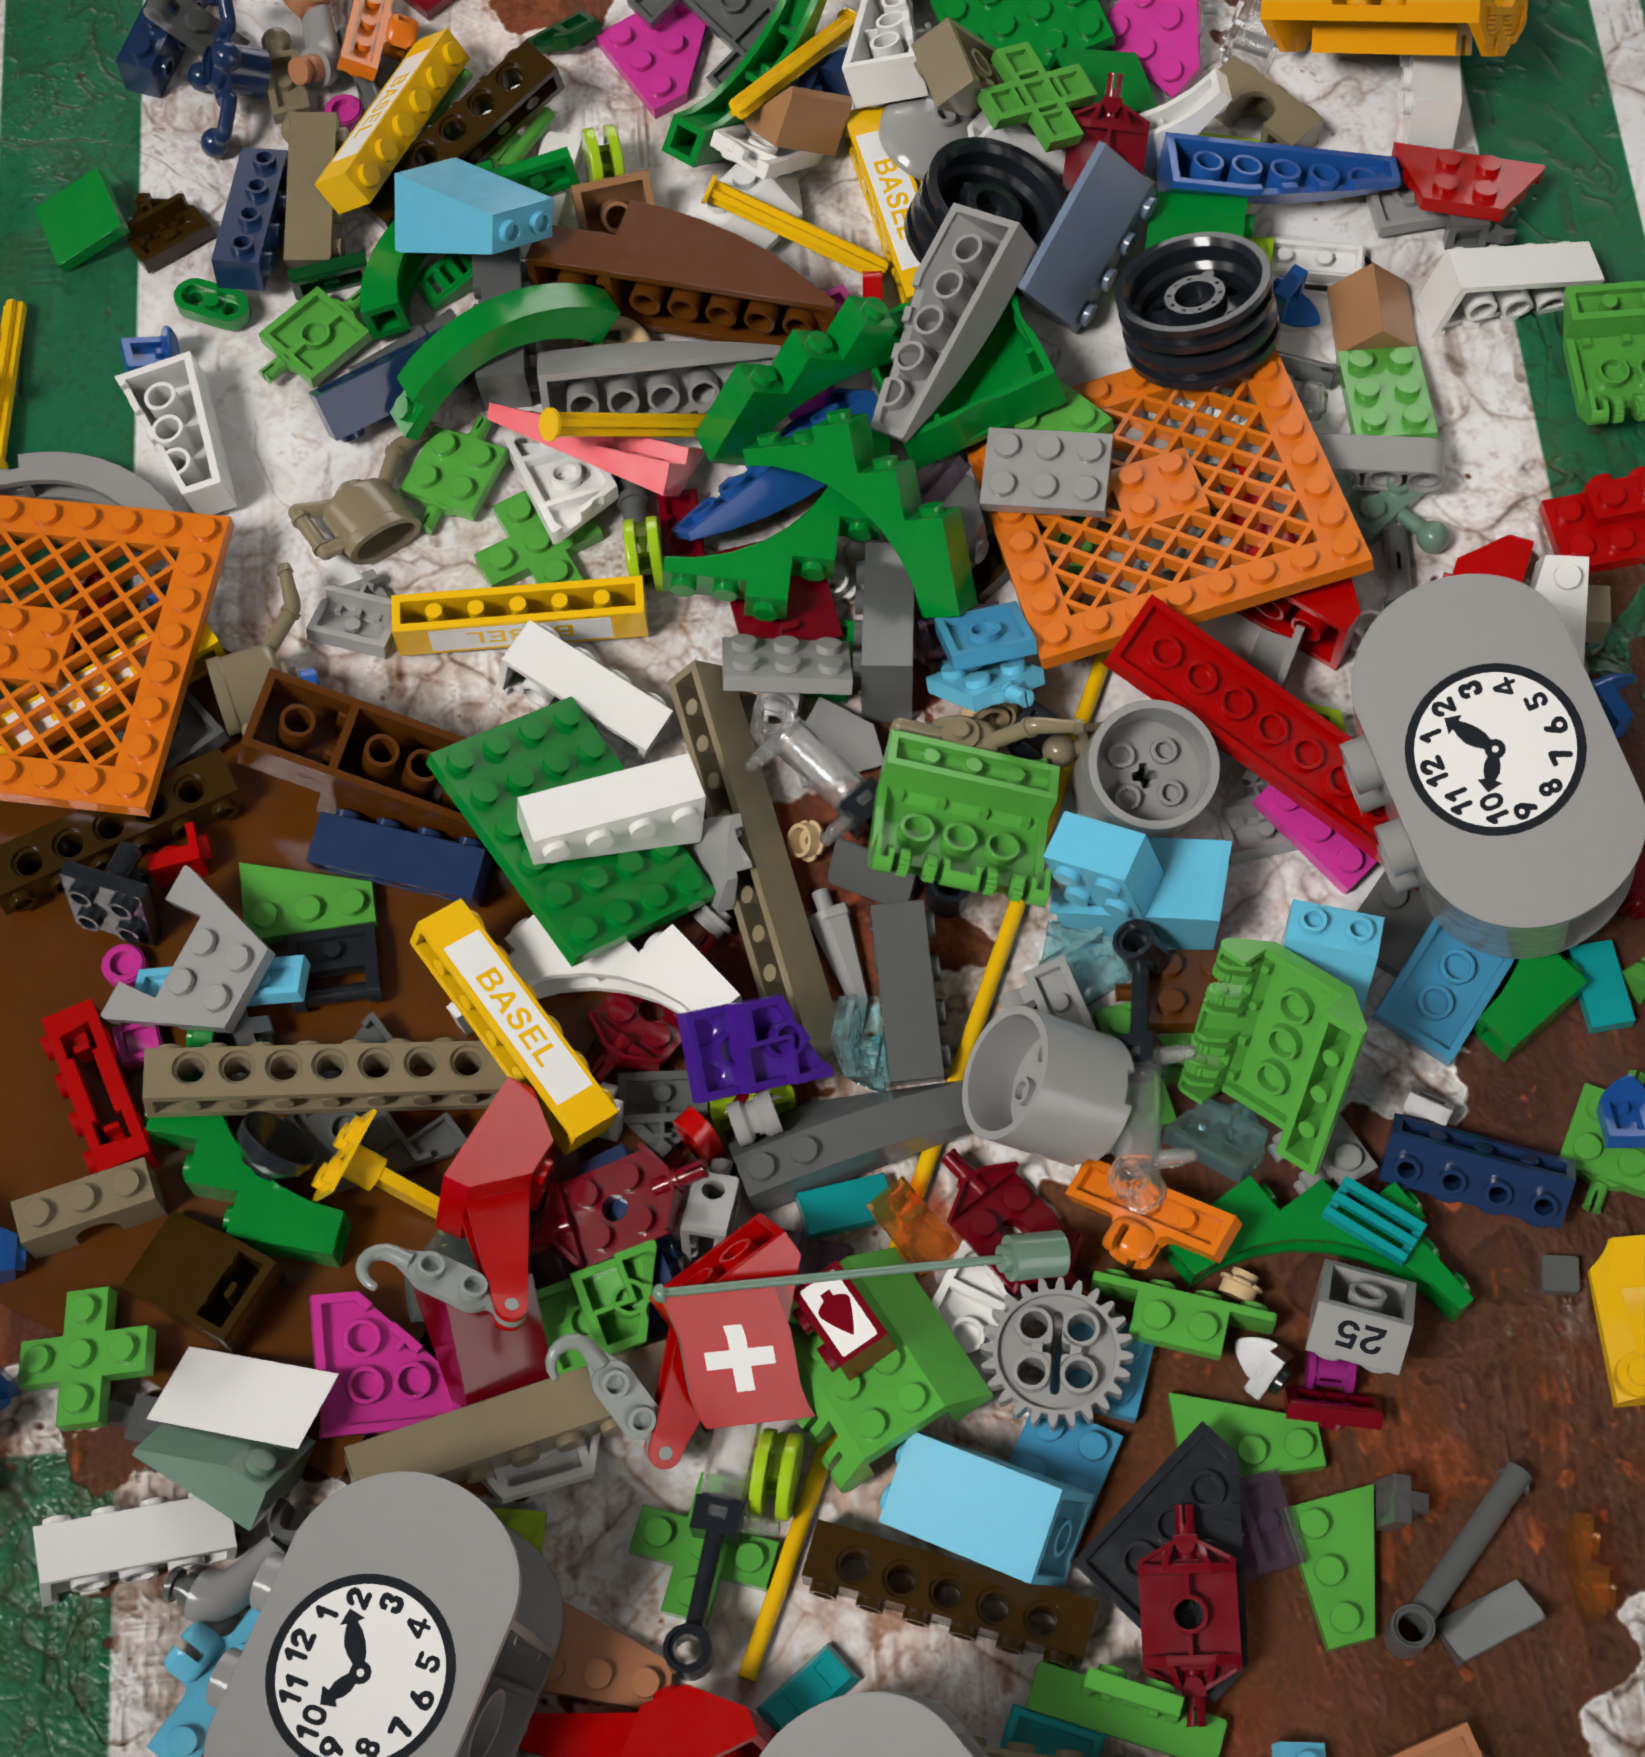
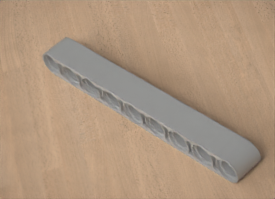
(1361, 457)

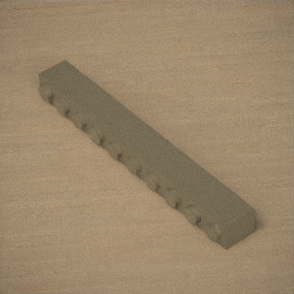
(767, 895)

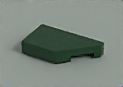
(567, 33)

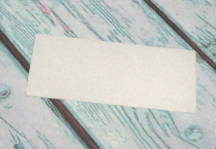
(243, 1397)

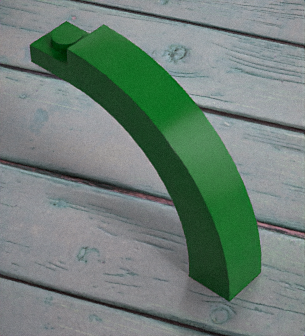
(491, 330)

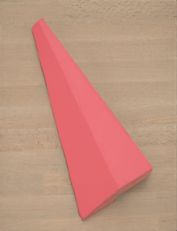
(643, 461)

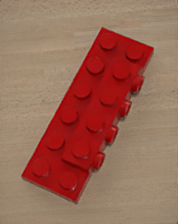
(1600, 522)

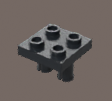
(113, 898)

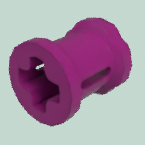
(1329, 1373)

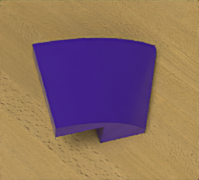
(746, 1049)

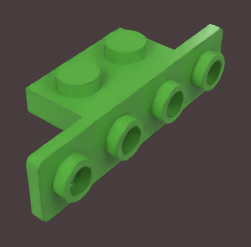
(1179, 1318)
(1124, 1709)

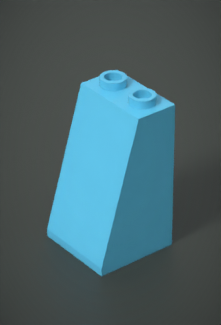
(466, 210)
(1186, 902)
(1336, 941)
(986, 1509)

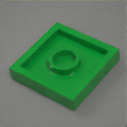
(81, 220)

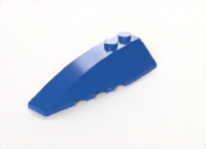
(1269, 171)
(766, 488)

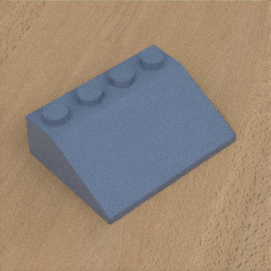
(1088, 239)

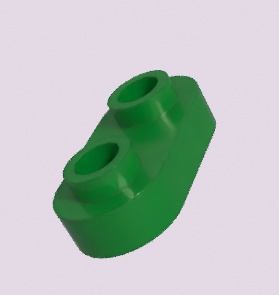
(214, 305)

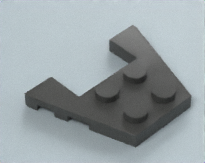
(732, 21)
(430, 1144)

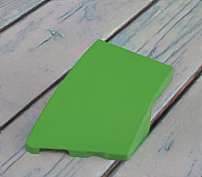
(603, 1303)

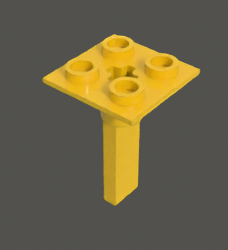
(368, 1169)

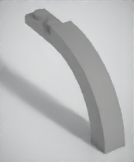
(83, 480)

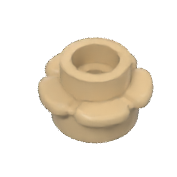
(804, 840)
(1239, 1285)

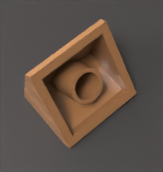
(802, 120)
(603, 202)
(1370, 311)

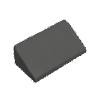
(851, 872)
(1488, 1622)

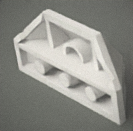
(779, 192)

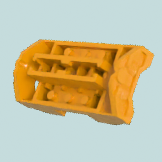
(1395, 26)

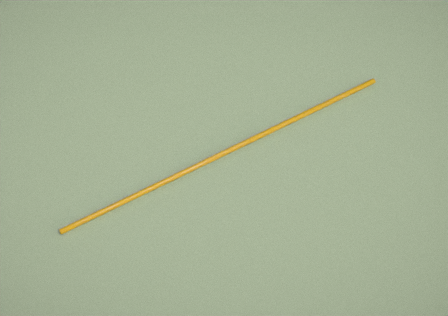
(920, 1181)

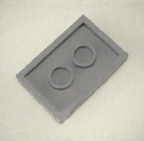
(1397, 211)
(1046, 472)
(786, 665)

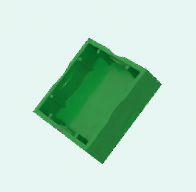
(999, 389)

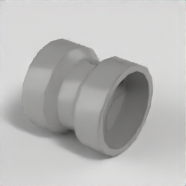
(754, 1117)

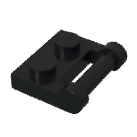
(335, 954)

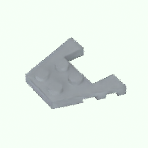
(211, 975)

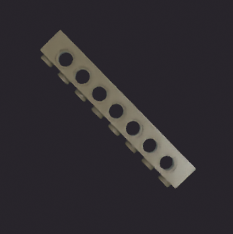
(307, 1091)

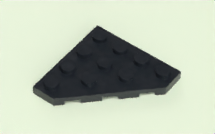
(1197, 1473)

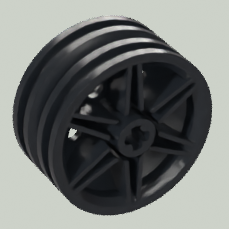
(987, 178)
(1198, 310)

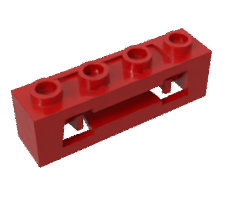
(73, 1032)

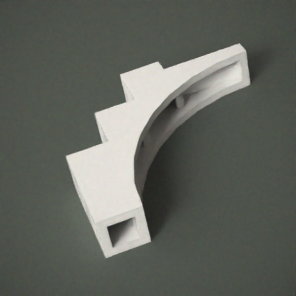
(1181, 115)
(662, 972)

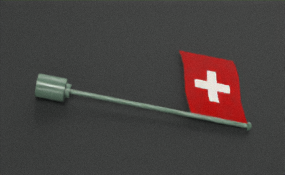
(742, 1348)

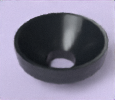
(274, 1147)

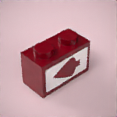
(844, 1324)

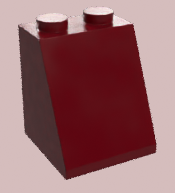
(478, 1355)

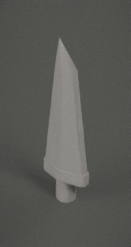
(837, 940)

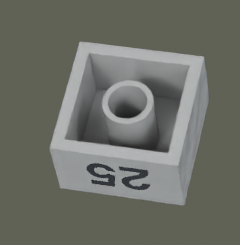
(1361, 1317)

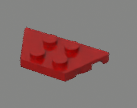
(1465, 182)

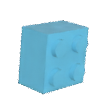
(1104, 866)

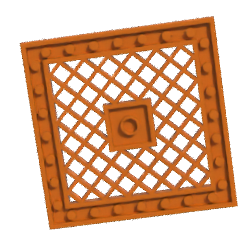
(1167, 494)
(41, 641)

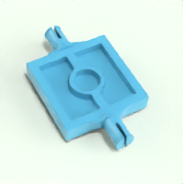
(988, 685)

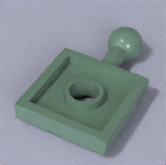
(1389, 507)

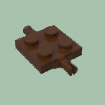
(1177, 990)

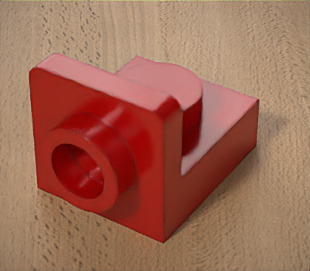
(169, 860)

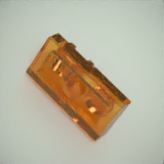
(912, 1224)

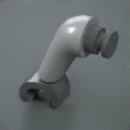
(226, 1592)

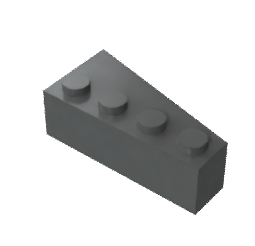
(508, 376)
(884, 634)
(908, 994)

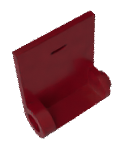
(809, 612)

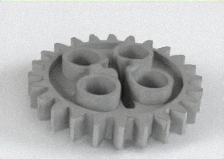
(1015, 1351)

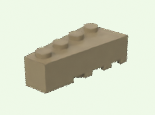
(955, 67)
(311, 223)

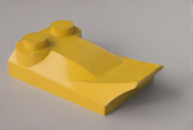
(1619, 1308)

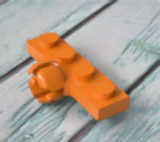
(370, 33)
(1141, 1236)

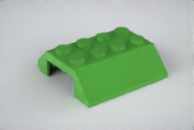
(1606, 350)
(963, 817)
(1278, 1043)
(898, 1393)

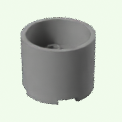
(1162, 745)
(1047, 1086)

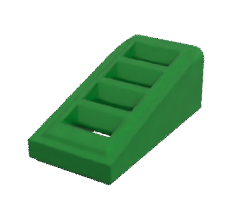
(436, 273)

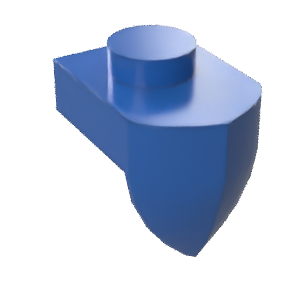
(1292, 305)
(147, 350)
(1613, 704)
(1623, 1113)

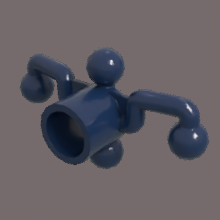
(228, 72)

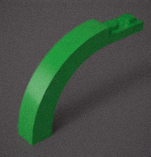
(393, 274)

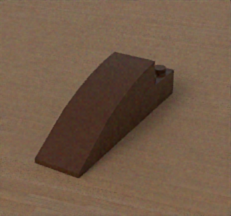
(685, 277)
(351, 754)

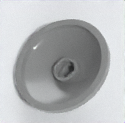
(916, 130)

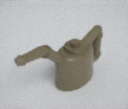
(363, 514)
(241, 675)
(981, 734)

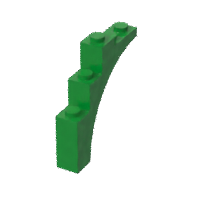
(693, 128)
(807, 364)
(887, 490)
(764, 569)
(1528, 1003)
(263, 1211)
(1302, 1230)

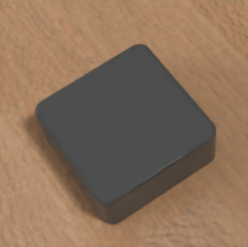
(1559, 1275)

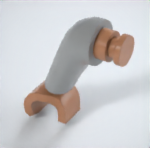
(322, 48)

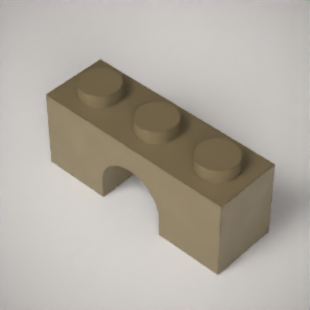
(1255, 95)
(119, 1195)

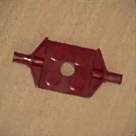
(1112, 124)
(629, 1038)
(1000, 1198)
(578, 1209)
(1199, 1656)

